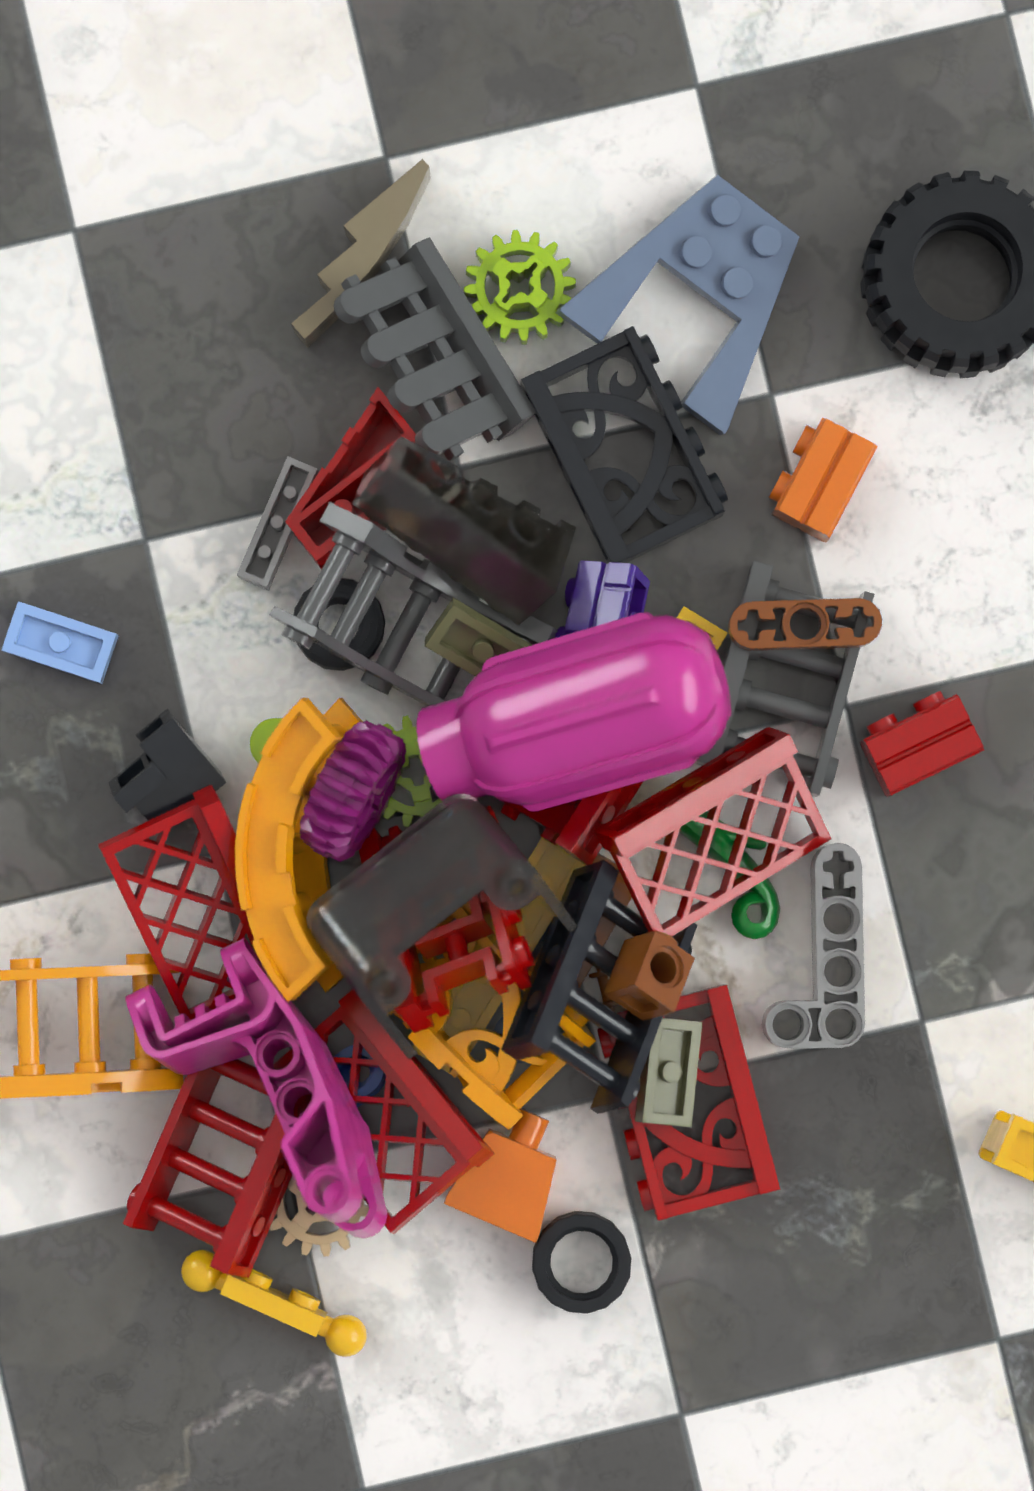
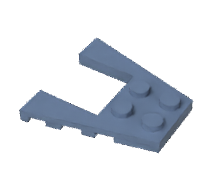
(726, 254)

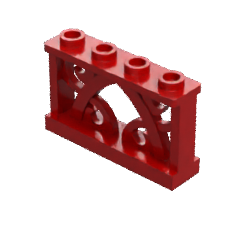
(744, 1150)

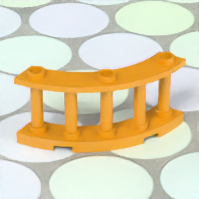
(273, 867)
(90, 1072)

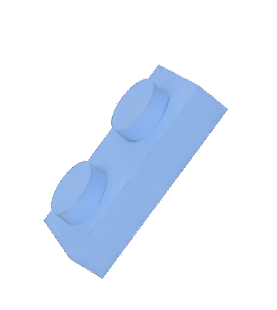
(60, 642)

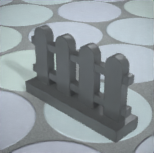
(452, 330)

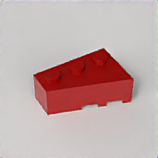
(340, 480)

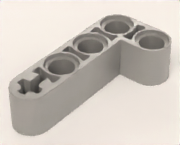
(824, 947)

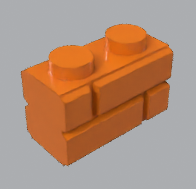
(823, 478)

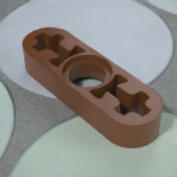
(844, 636)

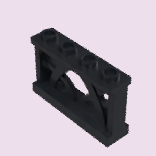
(559, 414)

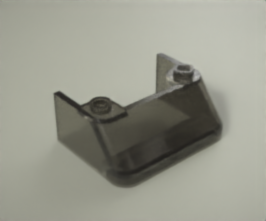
(413, 889)

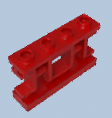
(429, 987)

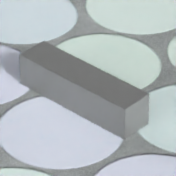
(272, 532)

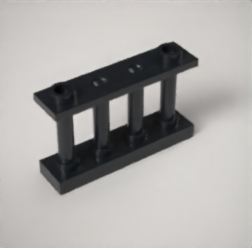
(555, 985)

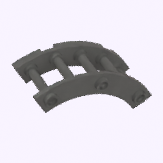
(428, 584)

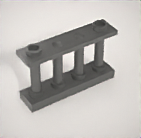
(822, 768)

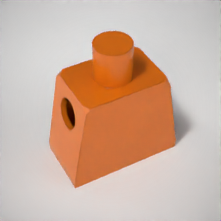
(512, 1183)

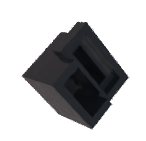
(166, 770)

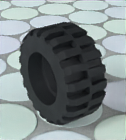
(890, 285)

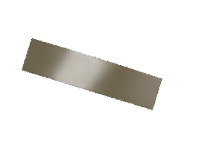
(373, 237)

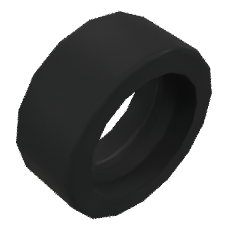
(589, 1301)

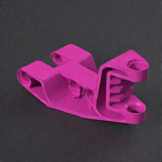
(330, 1142)

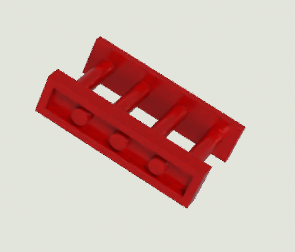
(255, 1195)

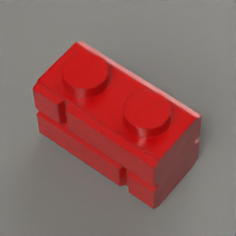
(920, 744)

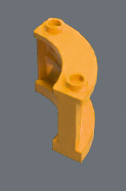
(486, 1079)

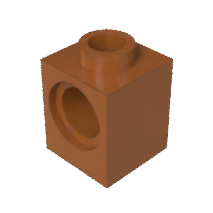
(649, 975)

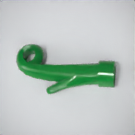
(761, 894)

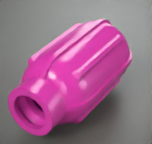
(580, 714)

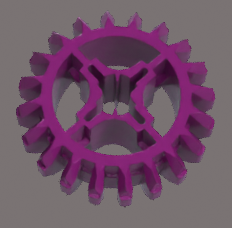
(352, 790)

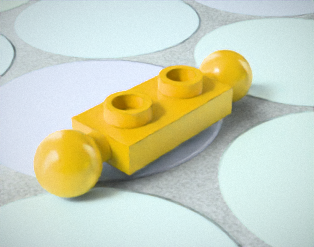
(343, 1334)

